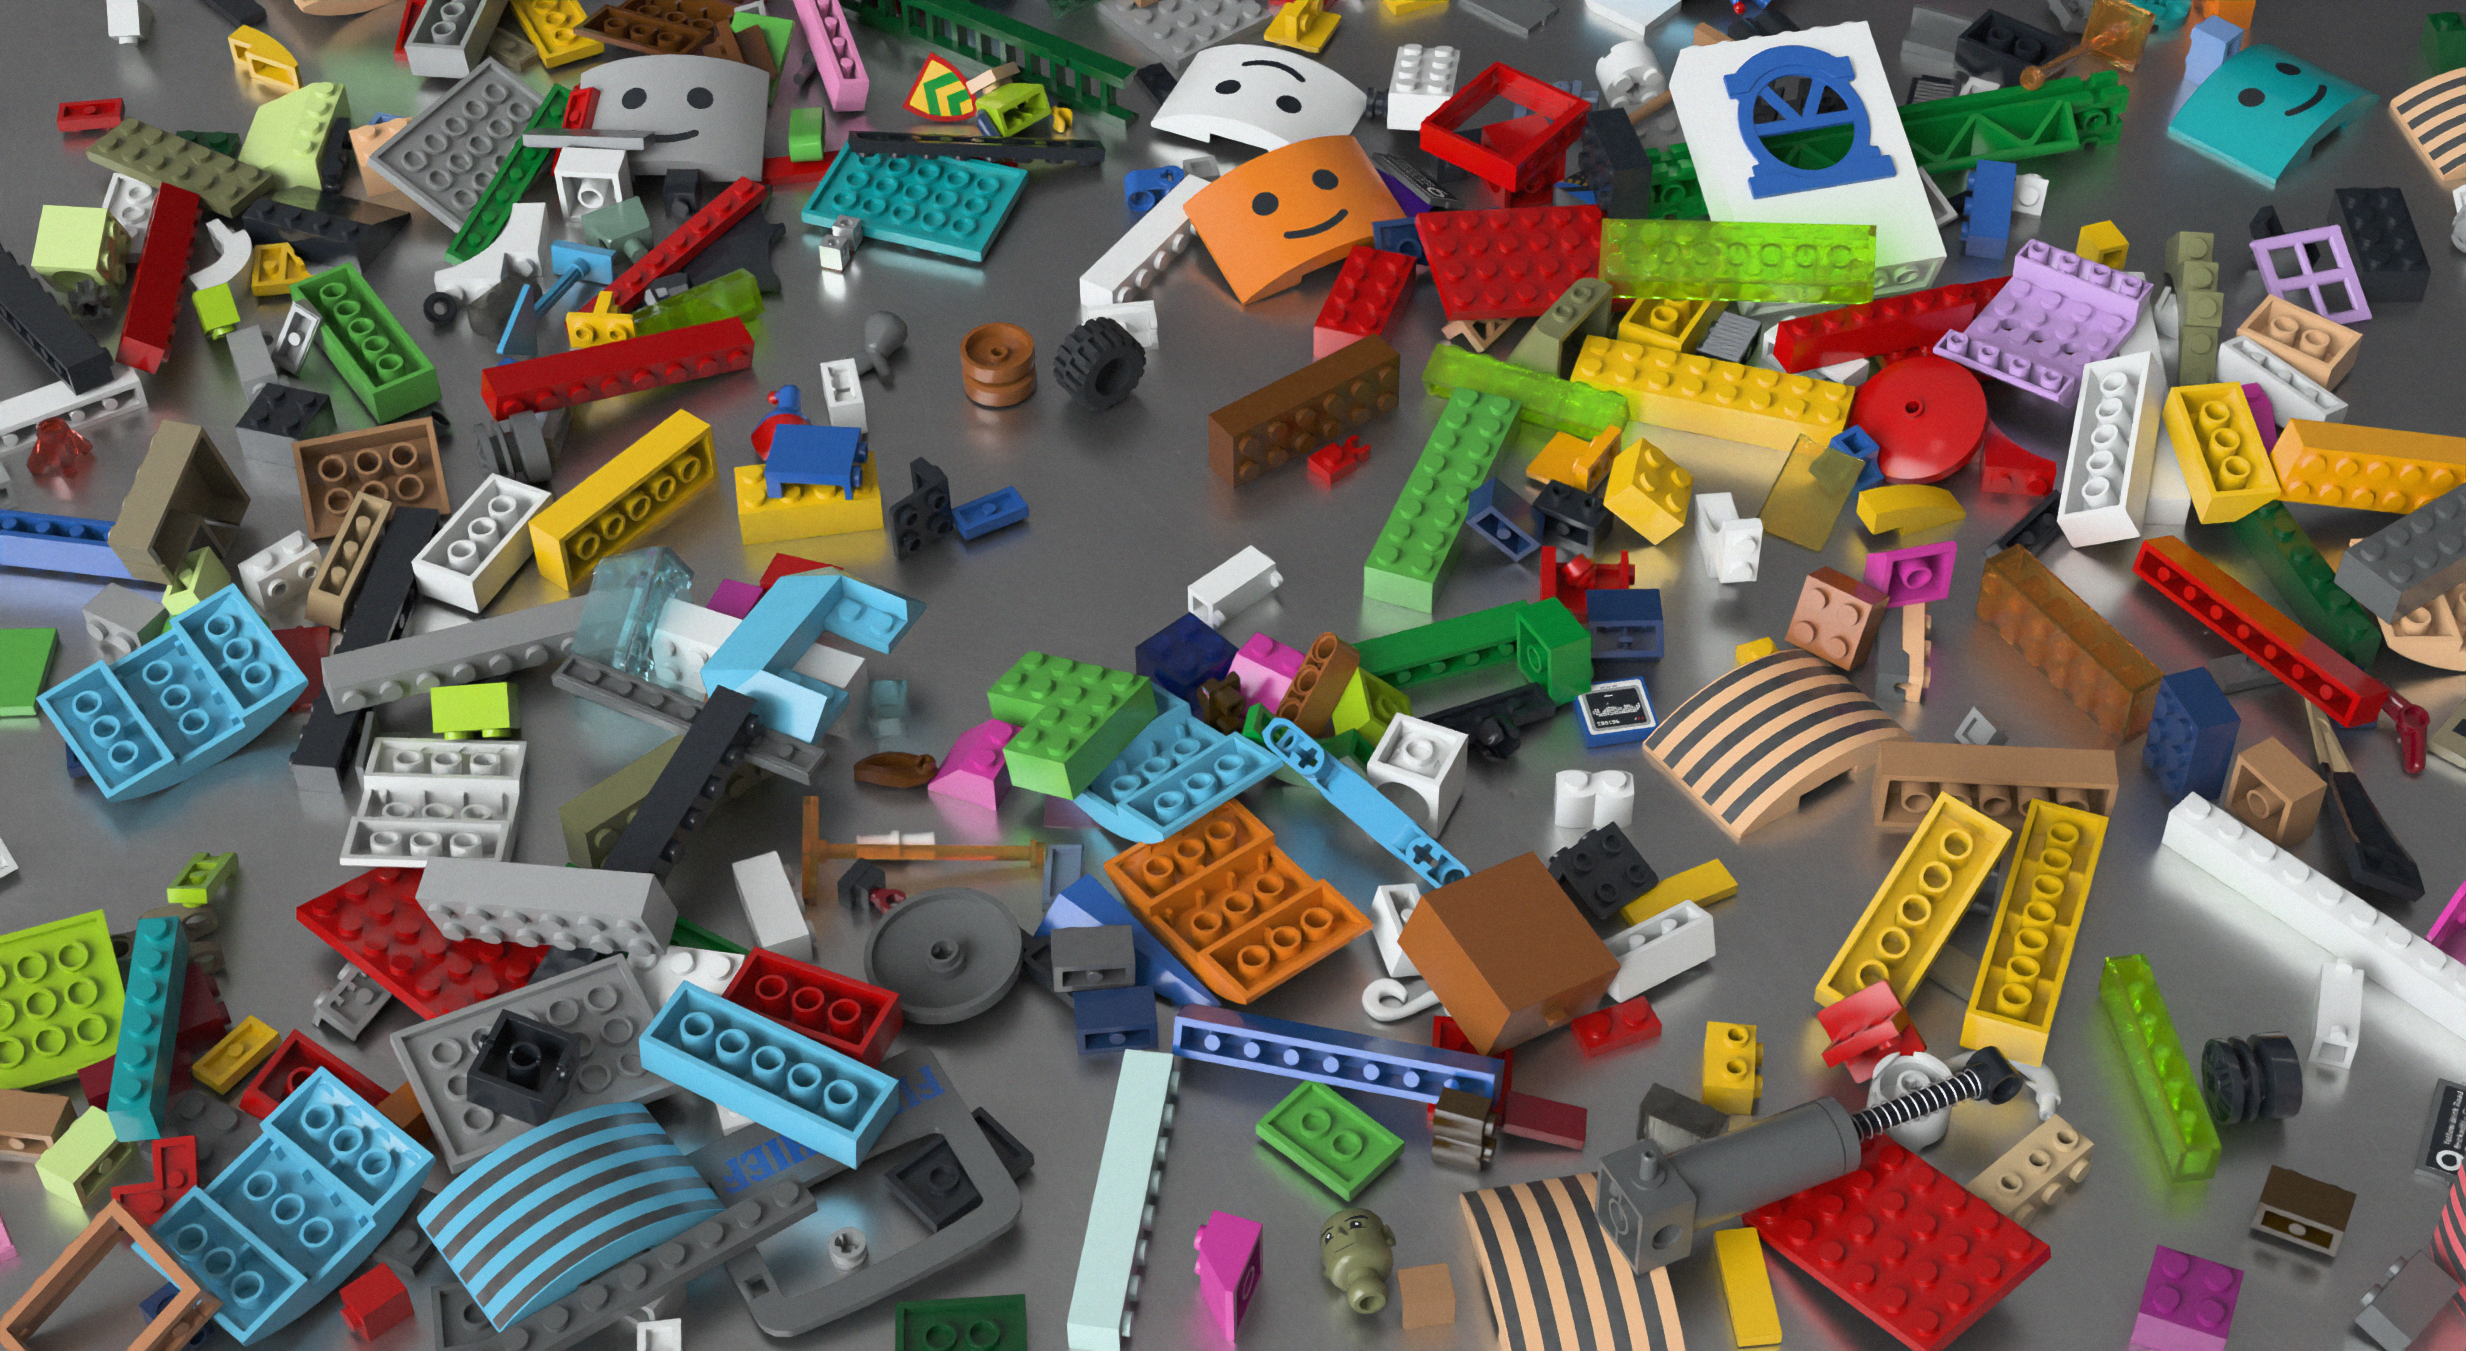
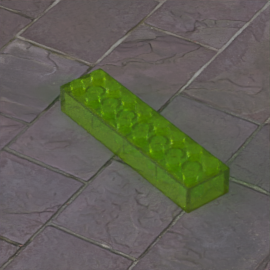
(1738, 261)

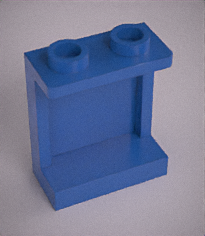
(815, 457)

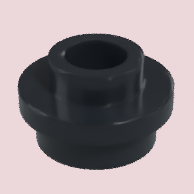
(448, 303)

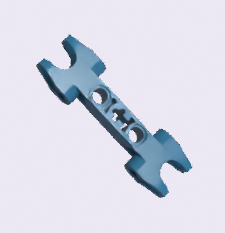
(1365, 805)

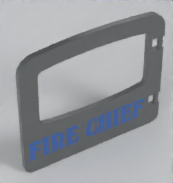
(760, 1157)

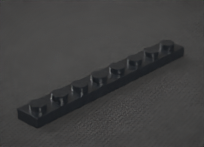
(966, 146)

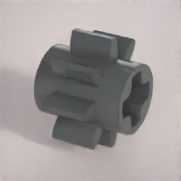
(89, 299)

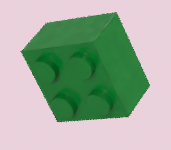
(1554, 650)

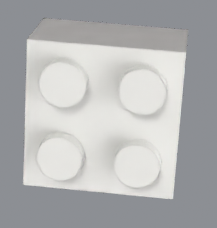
(591, 180)

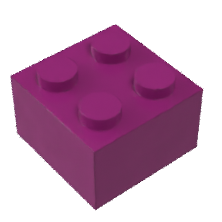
(2186, 1303)

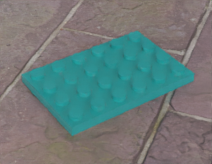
(919, 201)

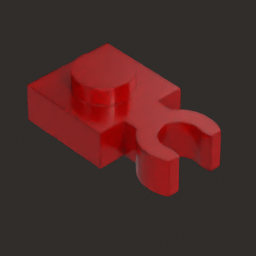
(1337, 462)

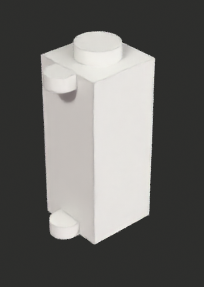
(1233, 587)
(2336, 1014)

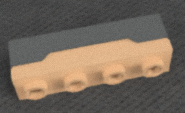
(1902, 653)

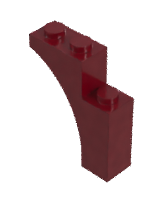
(199, 1029)

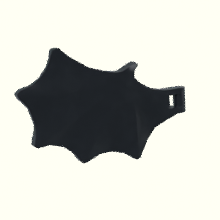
(741, 246)

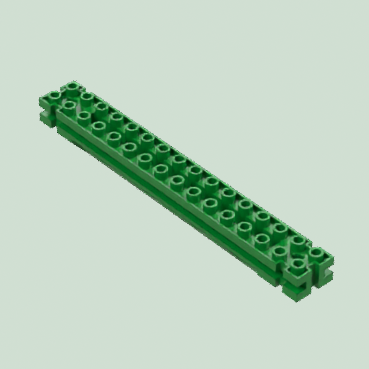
(1941, 134)

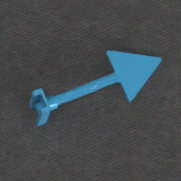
(575, 264)

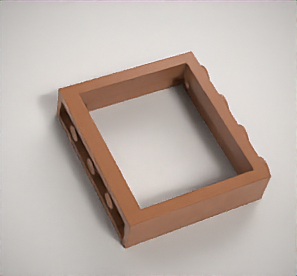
(167, 1332)

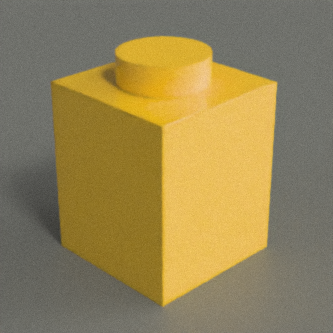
(2103, 244)

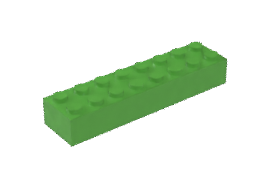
(1430, 516)

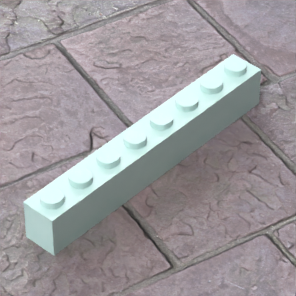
(1122, 1201)

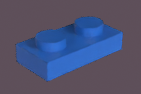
(989, 512)

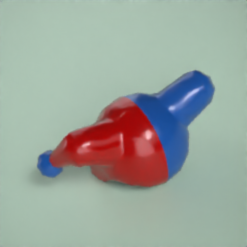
(787, 412)

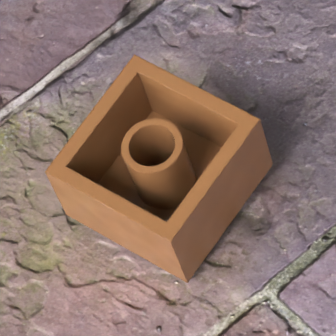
(2275, 793)

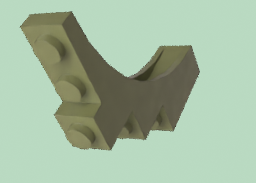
(2198, 304)

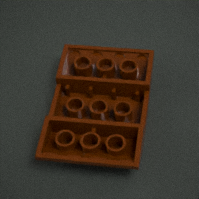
(660, 25)

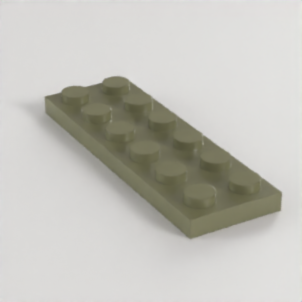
(159, 156)

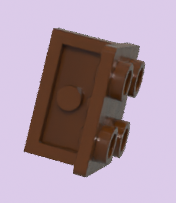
(742, 47)

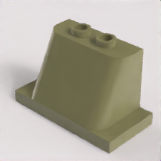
(1578, 312)

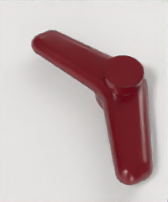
(2411, 725)

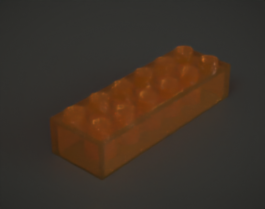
(2069, 643)

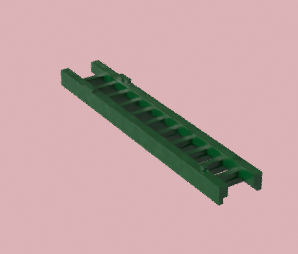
(1010, 34)

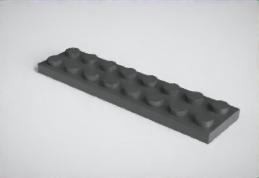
(228, 1132)

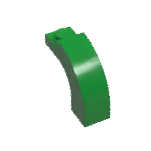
(1346, 747)

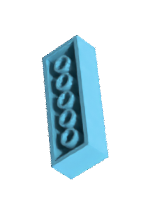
(769, 1074)

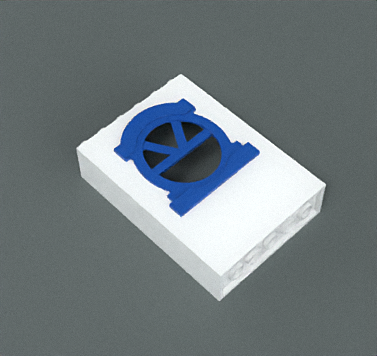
(1745, 183)

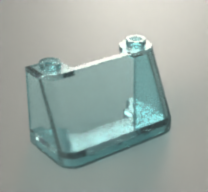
(627, 605)

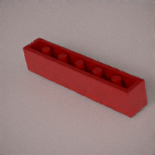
(1872, 328)

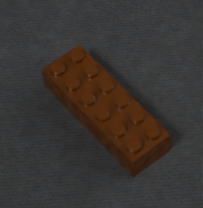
(1303, 410)

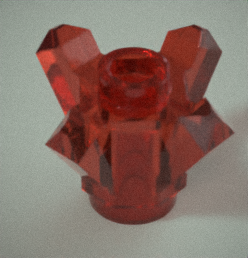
(57, 448)

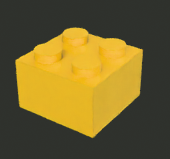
(1648, 491)

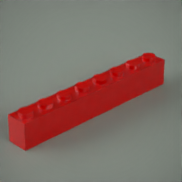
(160, 279)
(617, 368)
(2260, 631)

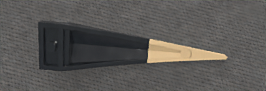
(2360, 831)

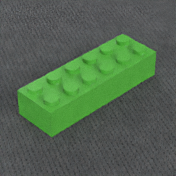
(368, 344)

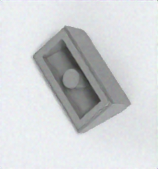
(297, 336)

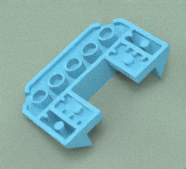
(784, 626)

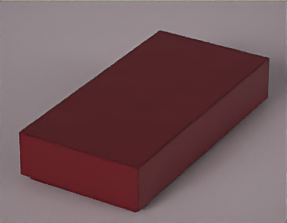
(1544, 1120)

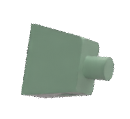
(620, 228)

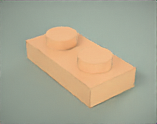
(993, 78)

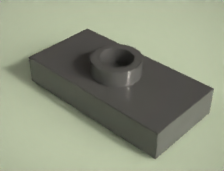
(2239, 673)

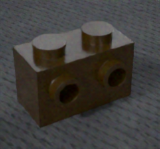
(2303, 1210)

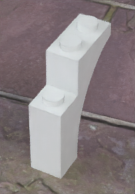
(518, 249)
(1726, 542)

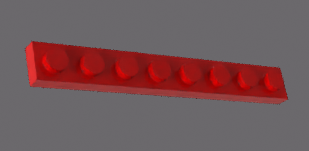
(684, 243)

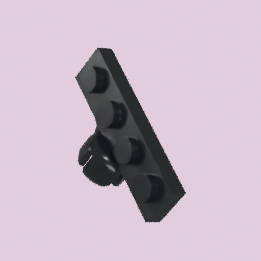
(1495, 719)

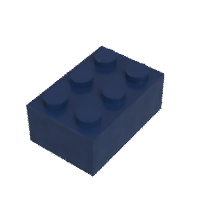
(2191, 735)

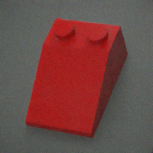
(291, 1066)

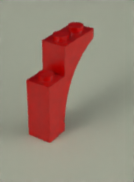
(2010, 468)

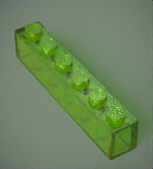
(1544, 396)
(2159, 1068)

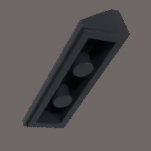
(2033, 529)

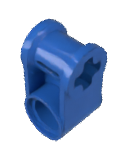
(1149, 186)

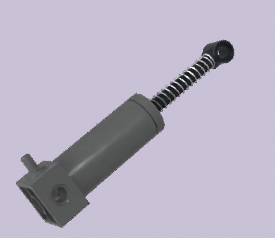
(1659, 1200)

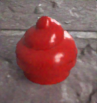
(1580, 573)

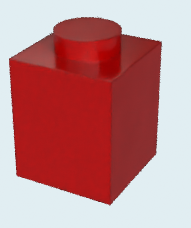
(375, 1302)

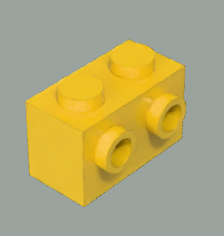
(1730, 1066)

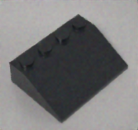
(324, 226)

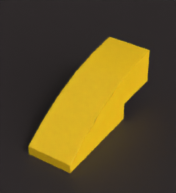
(265, 58)
(1907, 508)

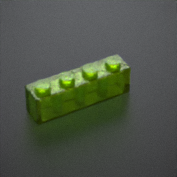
(715, 300)

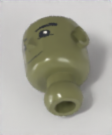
(1358, 1257)

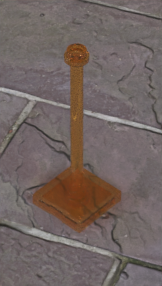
(2113, 34)
(818, 851)

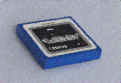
(1616, 712)

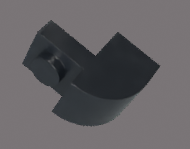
(2285, 260)

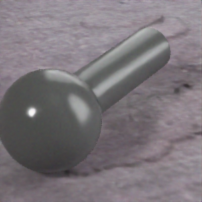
(809, 66)

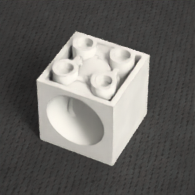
(1420, 770)

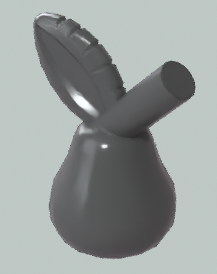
(883, 335)

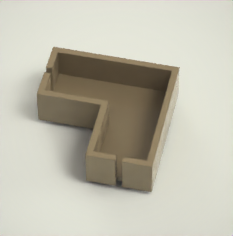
(171, 498)

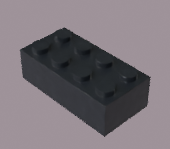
(2381, 243)

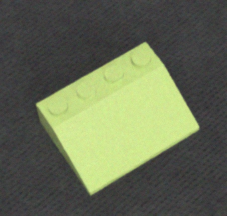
(294, 133)

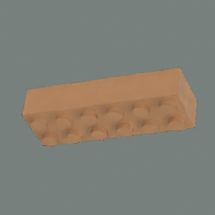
(1989, 780)

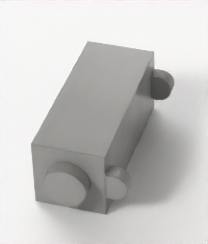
(253, 360)

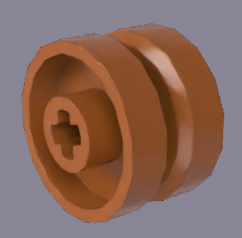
(998, 364)

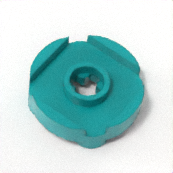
(2169, 13)

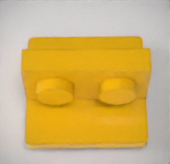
(1303, 26)
(602, 325)

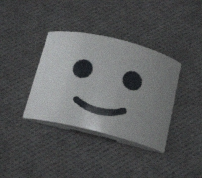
(701, 108)

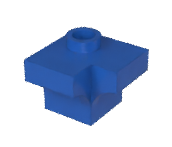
(1859, 445)

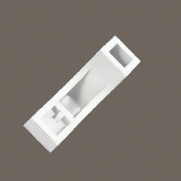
(234, 265)

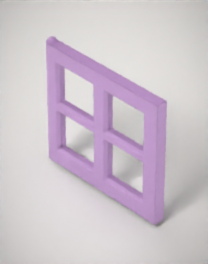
(2311, 280)

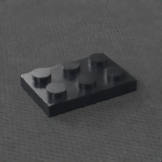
(938, 1185)

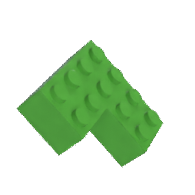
(1071, 720)

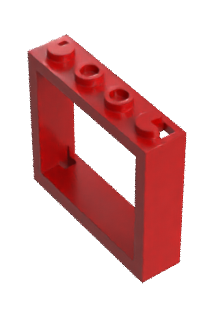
(1523, 89)

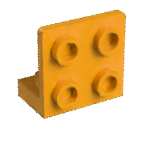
(1576, 460)

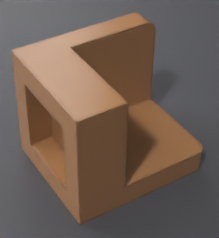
(1426, 1295)

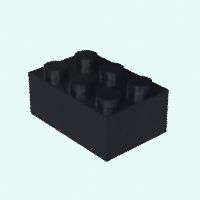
(2002, 47)
(1615, 164)

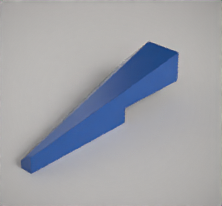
(1091, 905)

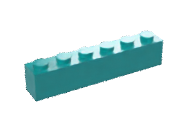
(148, 1029)

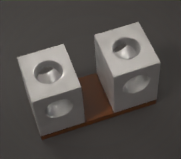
(840, 248)

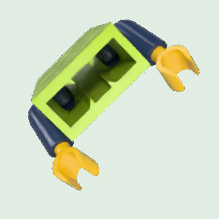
(1017, 107)

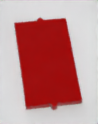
(306, 649)

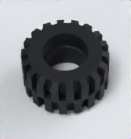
(1099, 364)

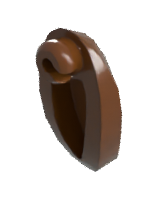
(896, 769)

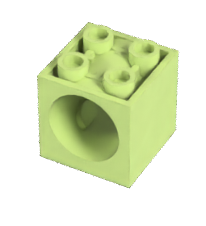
(81, 246)

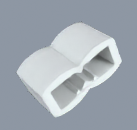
(1593, 798)

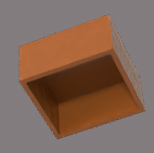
(1508, 954)

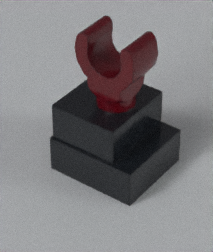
(866, 887)

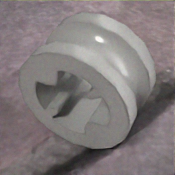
(851, 1260)

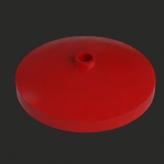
(1923, 417)

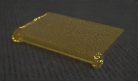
(1809, 493)

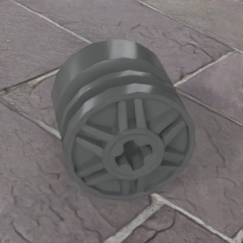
(513, 451)

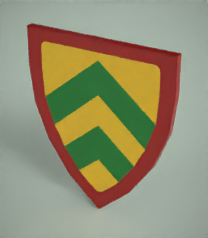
(940, 93)

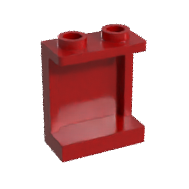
(1607, 576)

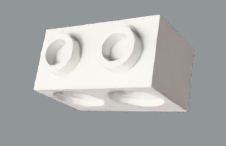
(843, 394)

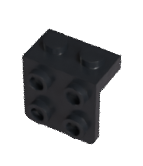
(924, 513)
(1604, 870)

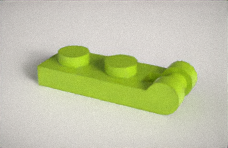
(202, 878)

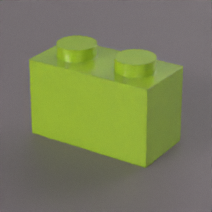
(215, 311)

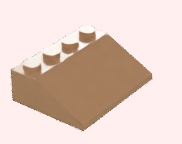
(385, 461)

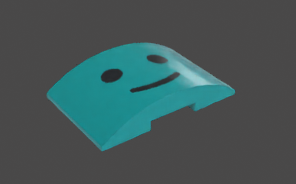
(2269, 110)

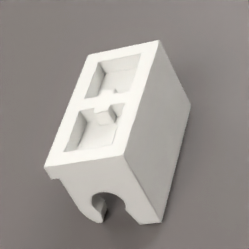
(1135, 317)

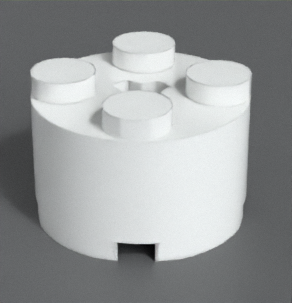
(1630, 74)
(1901, 1074)

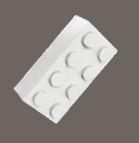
(1421, 84)
(481, 544)

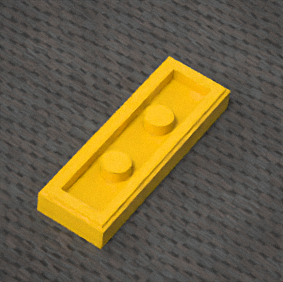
(1699, 884)
(1747, 1287)

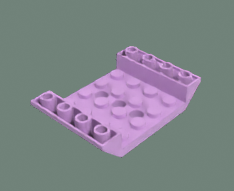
(2052, 300)

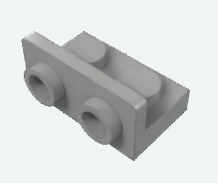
(351, 1003)

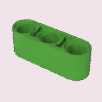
(807, 134)

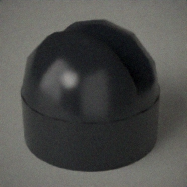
(440, 422)

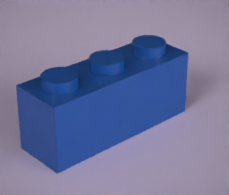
(1988, 209)

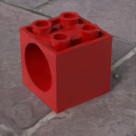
(1507, 140)

